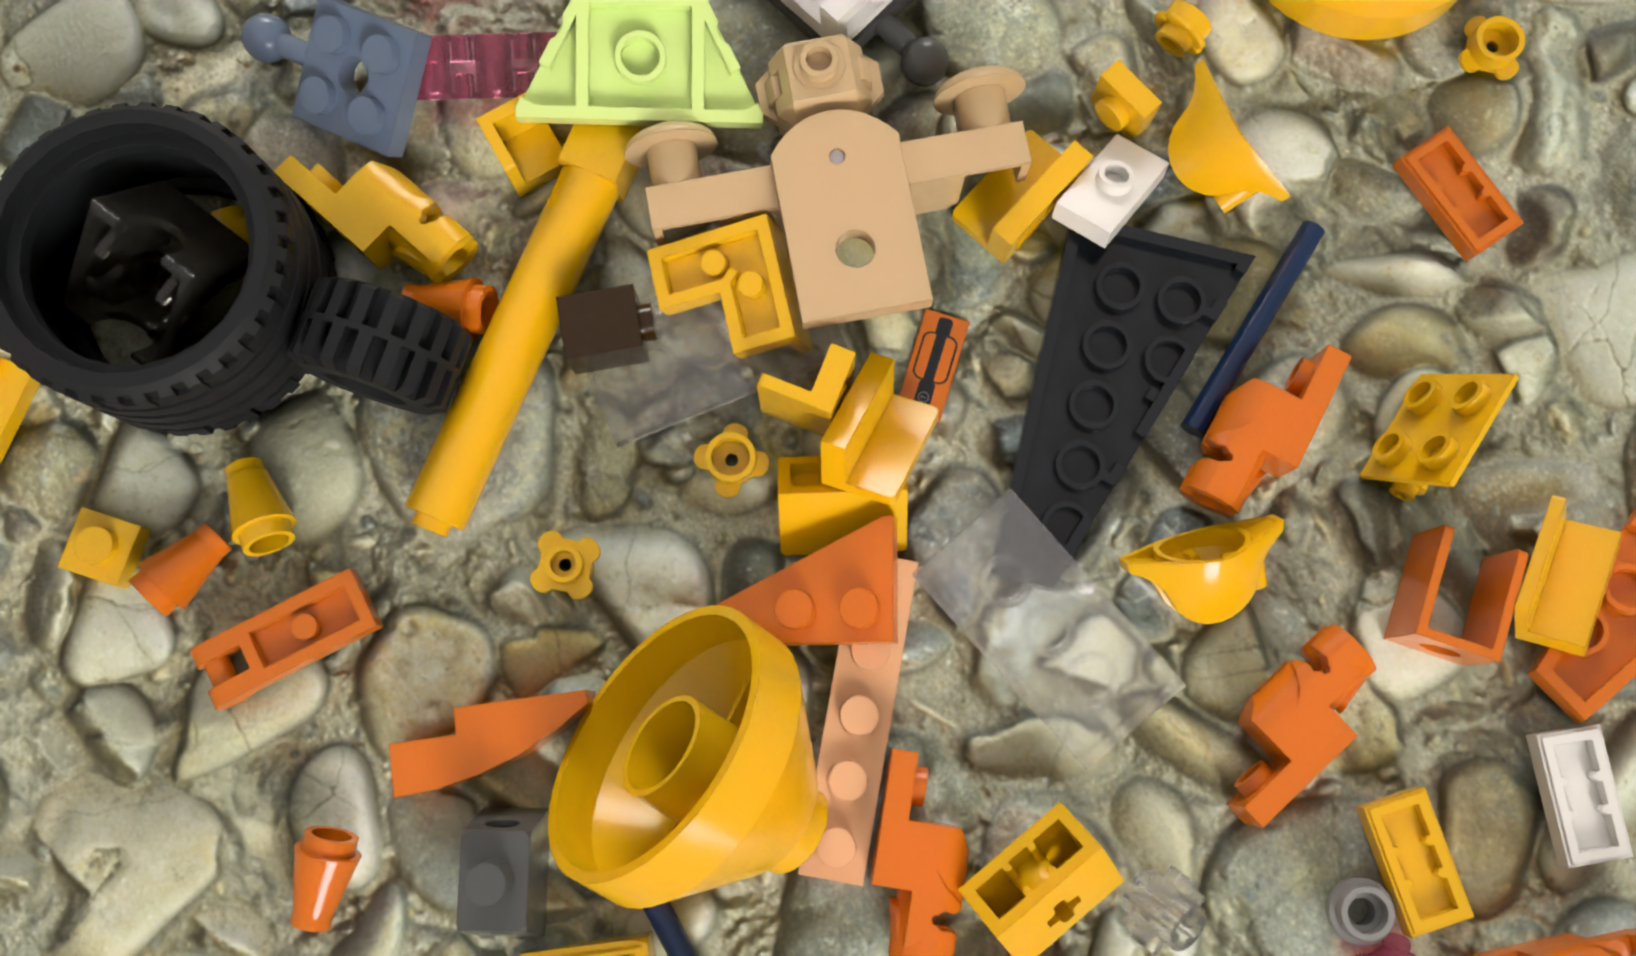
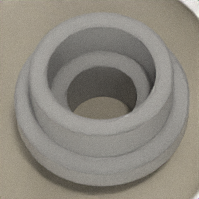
(1379, 915)

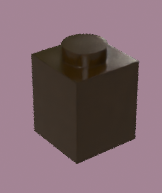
(605, 328)

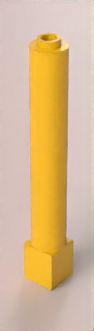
(522, 326)

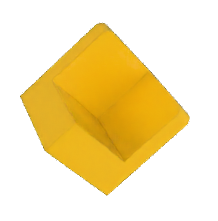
(524, 149)

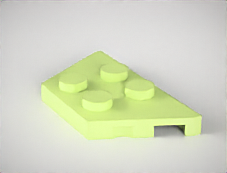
(639, 68)

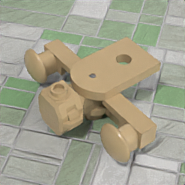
(839, 174)

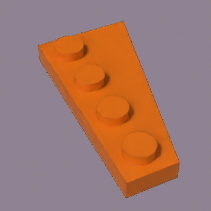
(1588, 682)

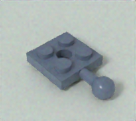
(327, 90)

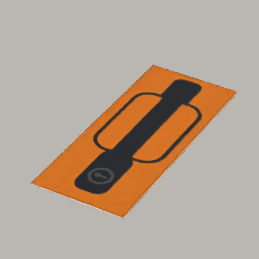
(934, 359)

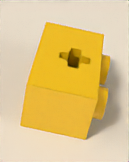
(1042, 883)

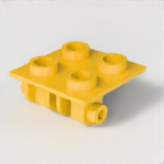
(1437, 431)

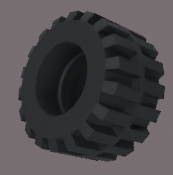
(380, 345)

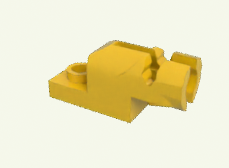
(384, 217)

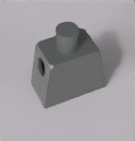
(504, 873)

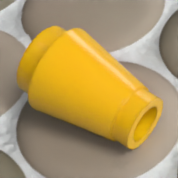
(257, 509)

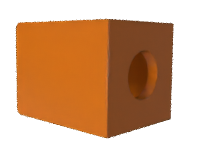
(1488, 612)

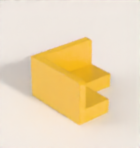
(743, 268)

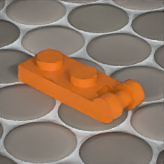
(287, 637)

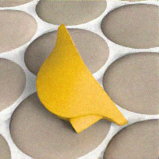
(1212, 152)
(1209, 569)

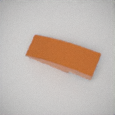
(485, 741)

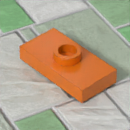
(1457, 193)

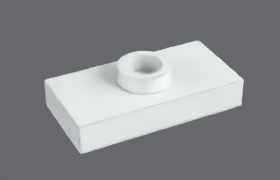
(1110, 190)
(1579, 796)

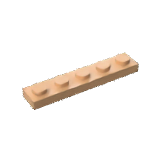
(856, 746)

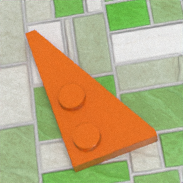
(834, 594)

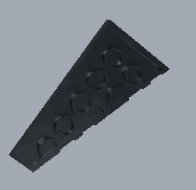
(1108, 362)

